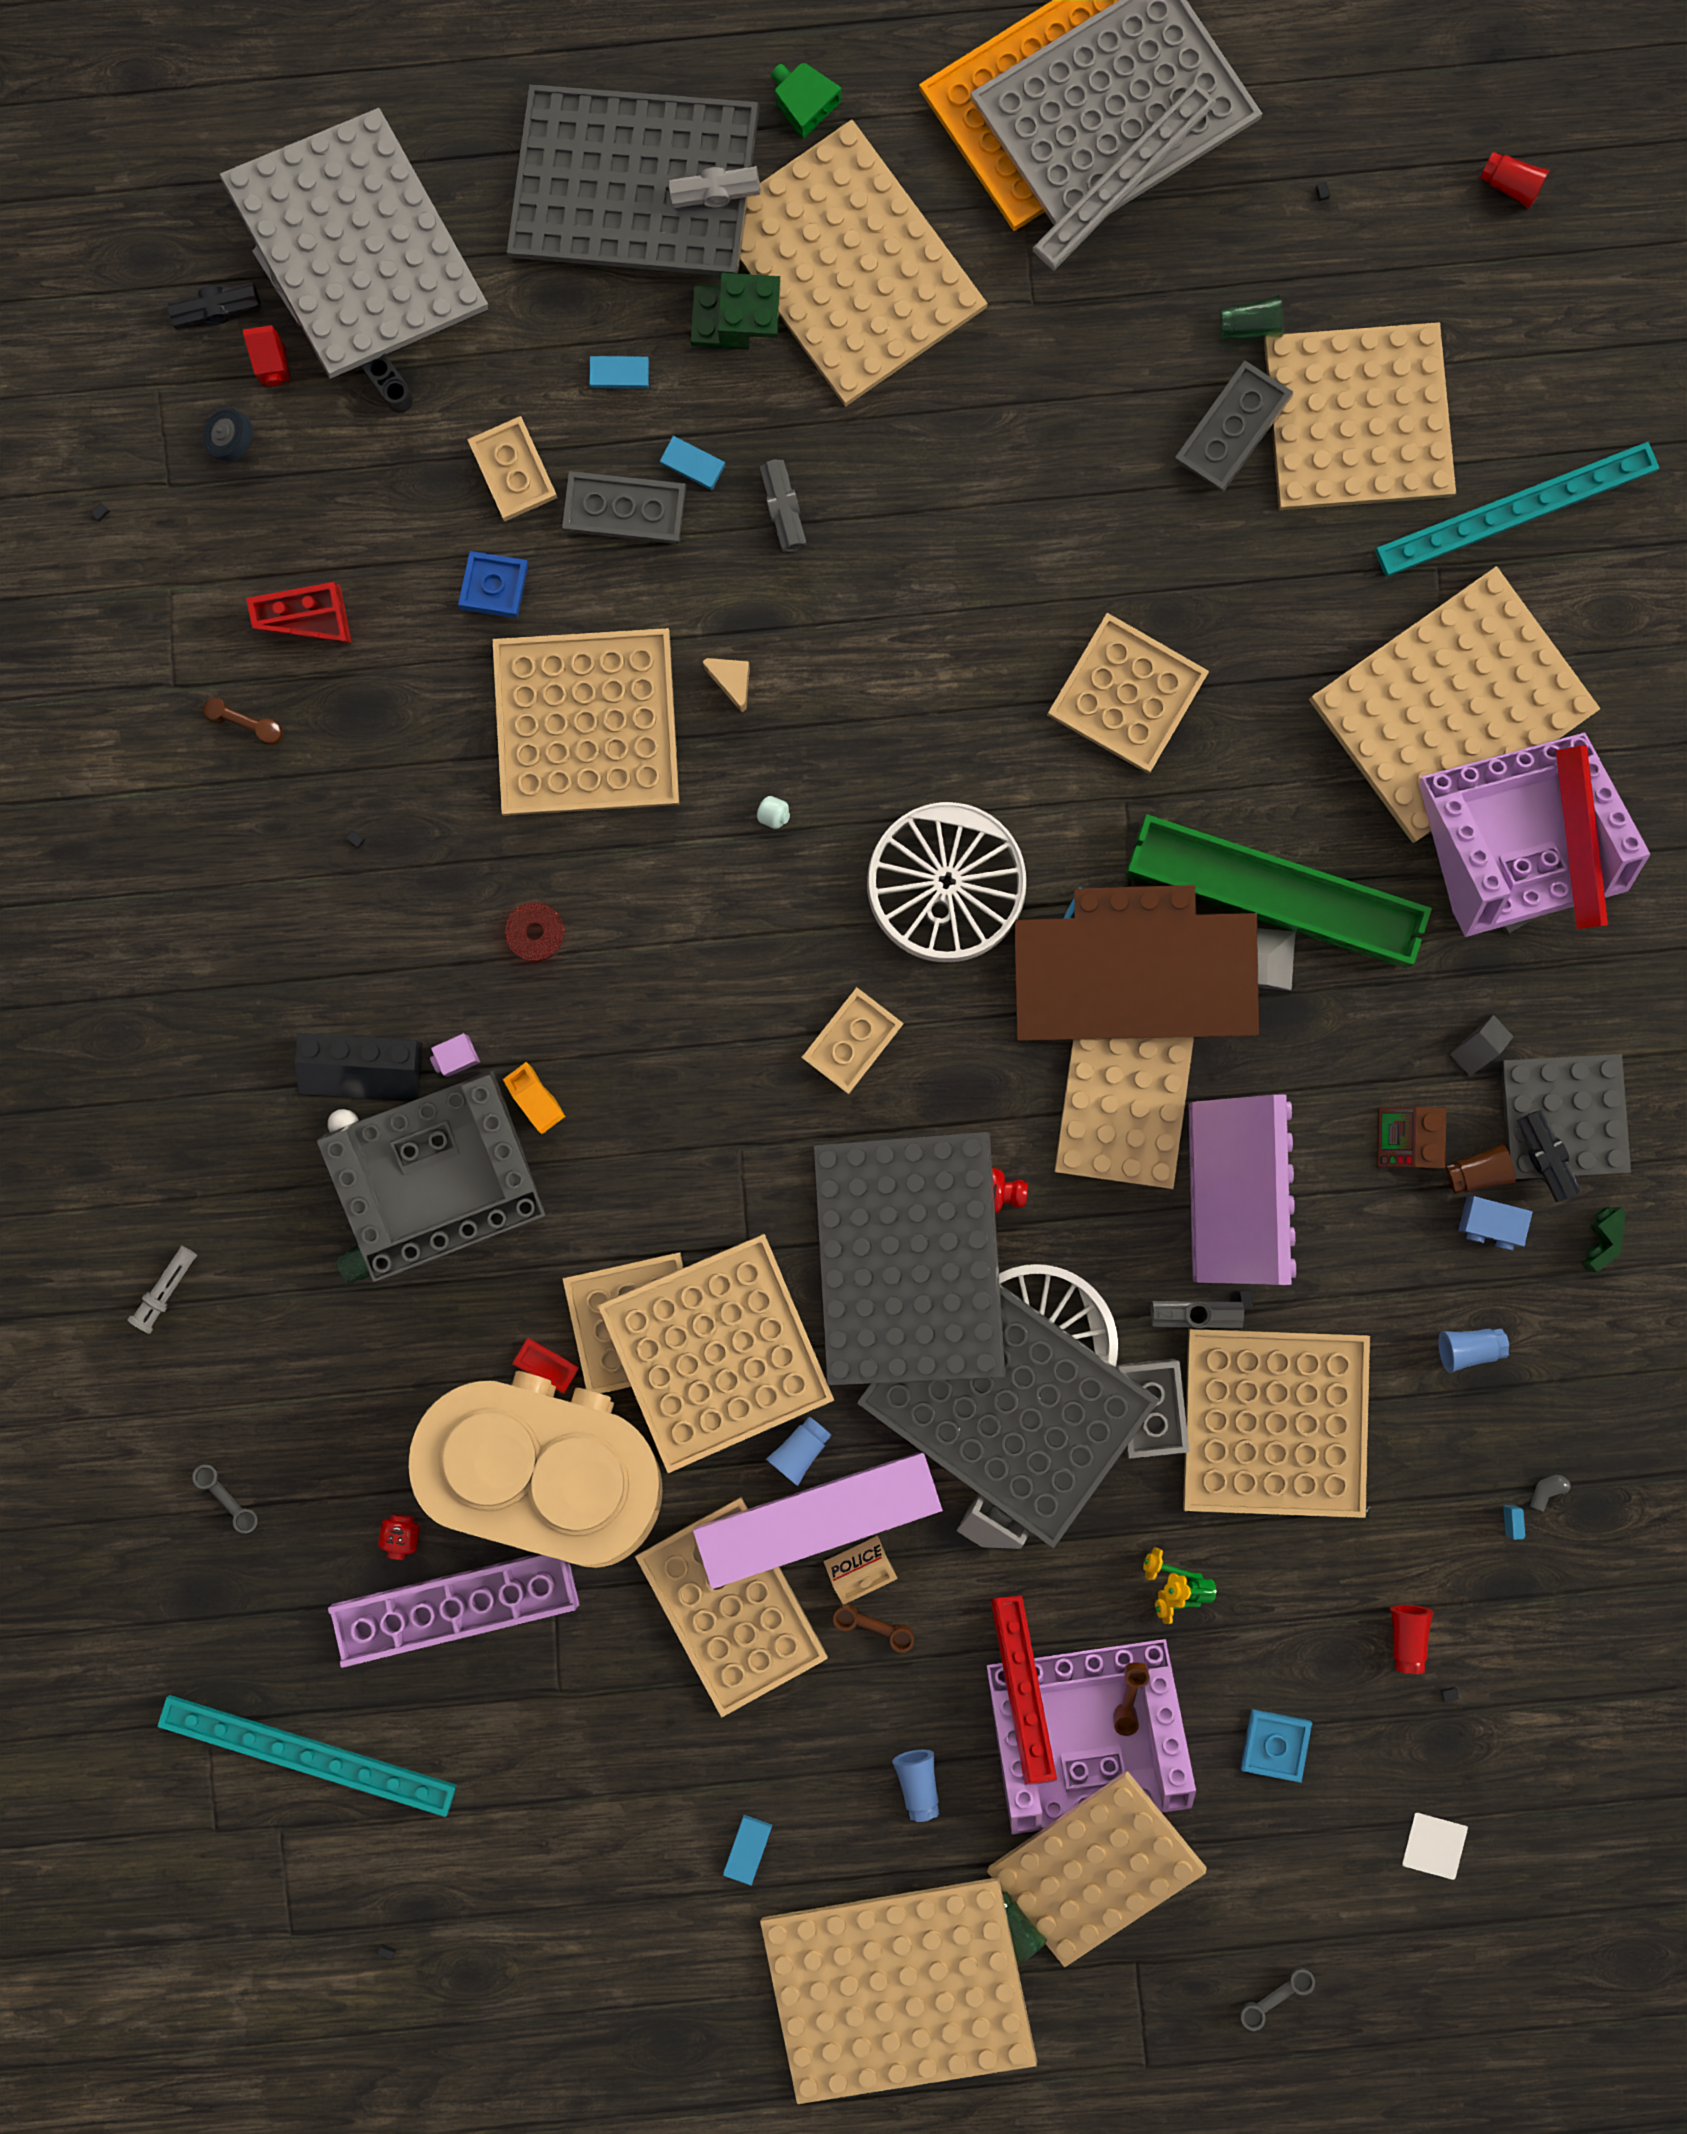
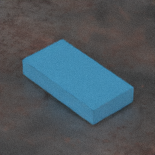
(619, 372)
(692, 463)
(747, 1850)

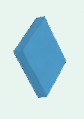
(1276, 1745)

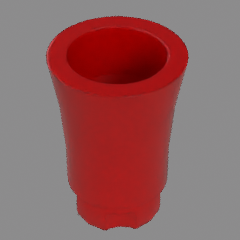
(1514, 178)
(1410, 1637)

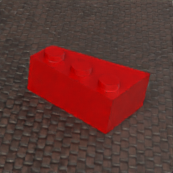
(302, 612)

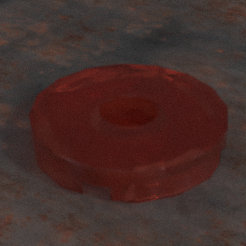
(522, 919)

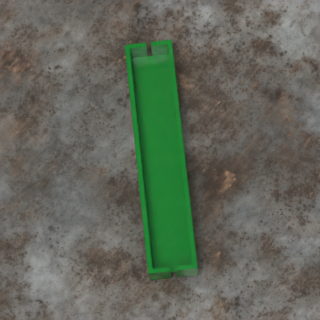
(1279, 891)

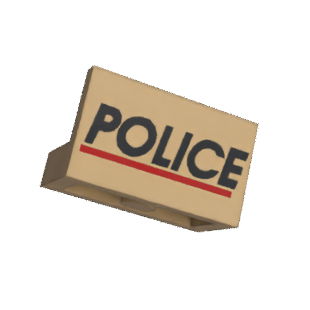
(860, 1570)

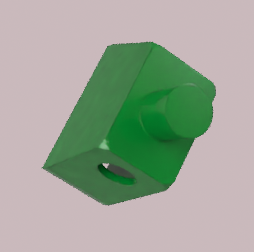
(804, 96)

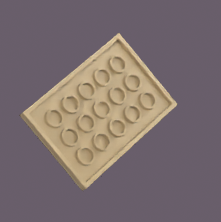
(1124, 1109)
(738, 1634)
(1097, 1868)

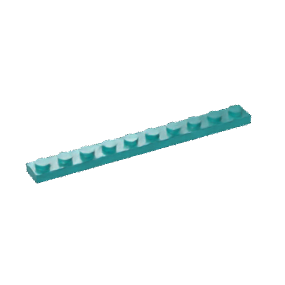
(1516, 509)
(307, 1755)

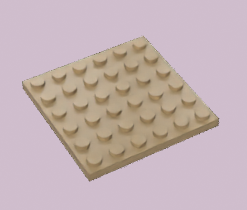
(1361, 416)
(585, 722)
(715, 1353)
(1276, 1423)

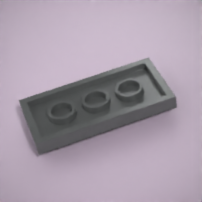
(1234, 426)
(624, 507)

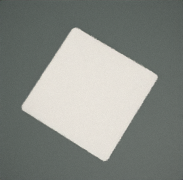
(1435, 1846)

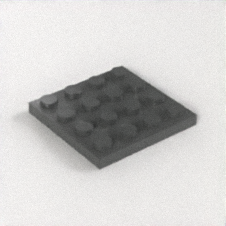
(1582, 1105)

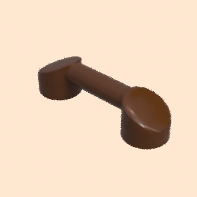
(266, 729)
(900, 1635)
(1125, 1714)

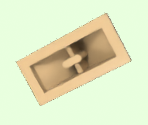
(731, 677)

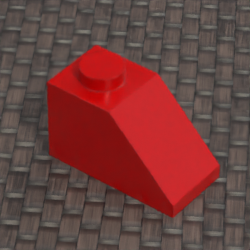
(267, 355)

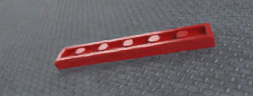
(1581, 837)
(1023, 1690)

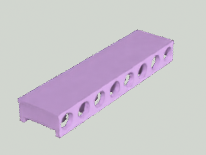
(817, 1519)
(452, 1607)

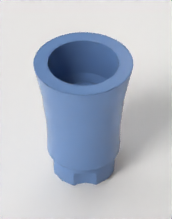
(1471, 1348)
(799, 1450)
(918, 1783)

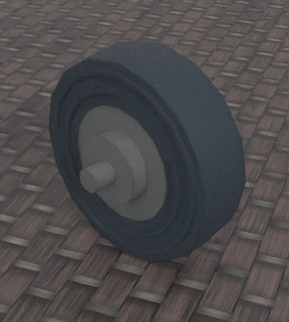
(227, 434)

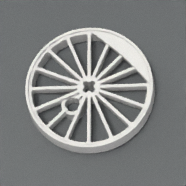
(961, 816)
(1098, 1314)

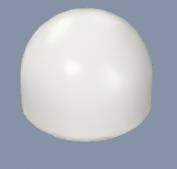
(340, 1119)

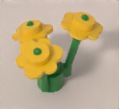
(1177, 1589)

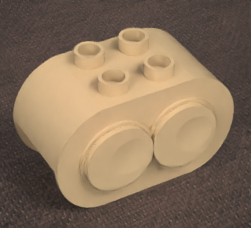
(537, 1470)

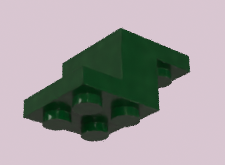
(735, 311)

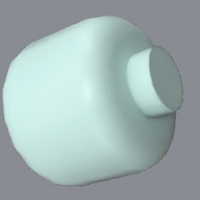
(773, 812)

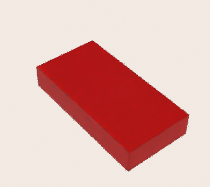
(547, 1364)

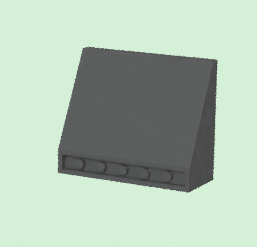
(431, 1176)

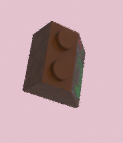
(1411, 1137)

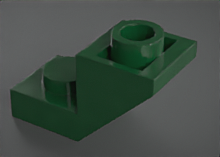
(1609, 1229)

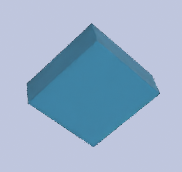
(1514, 1522)

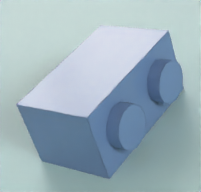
(1495, 1222)

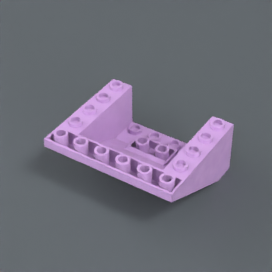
(1506, 838)
(1241, 1190)
(1087, 1752)

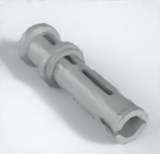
(155, 1302)

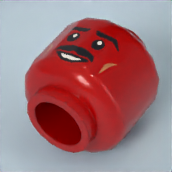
(399, 1536)

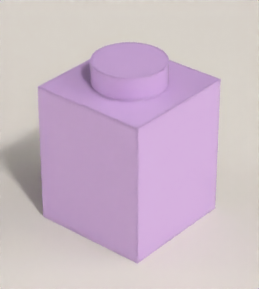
(454, 1055)

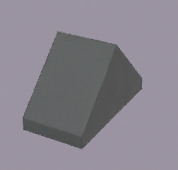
(1481, 1046)

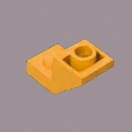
(533, 1098)

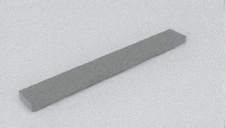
(1124, 176)

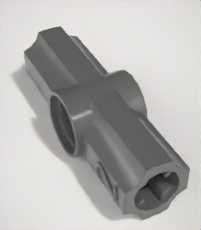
(783, 505)
(1216, 1314)

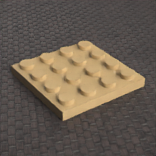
(1128, 693)
(596, 1350)

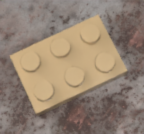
(512, 468)
(852, 1040)

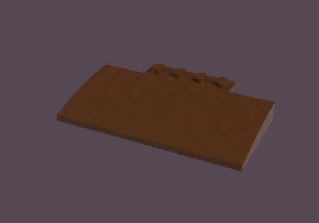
(1137, 969)

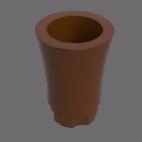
(1482, 1171)

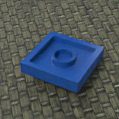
(493, 584)

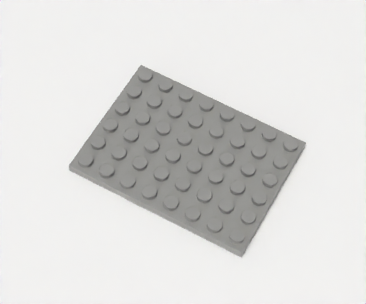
(1100, 88)
(354, 242)

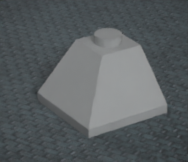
(1275, 958)
(991, 1526)

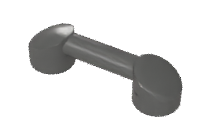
(207, 1478)
(1253, 2013)

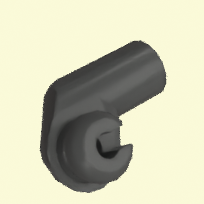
(1549, 1487)

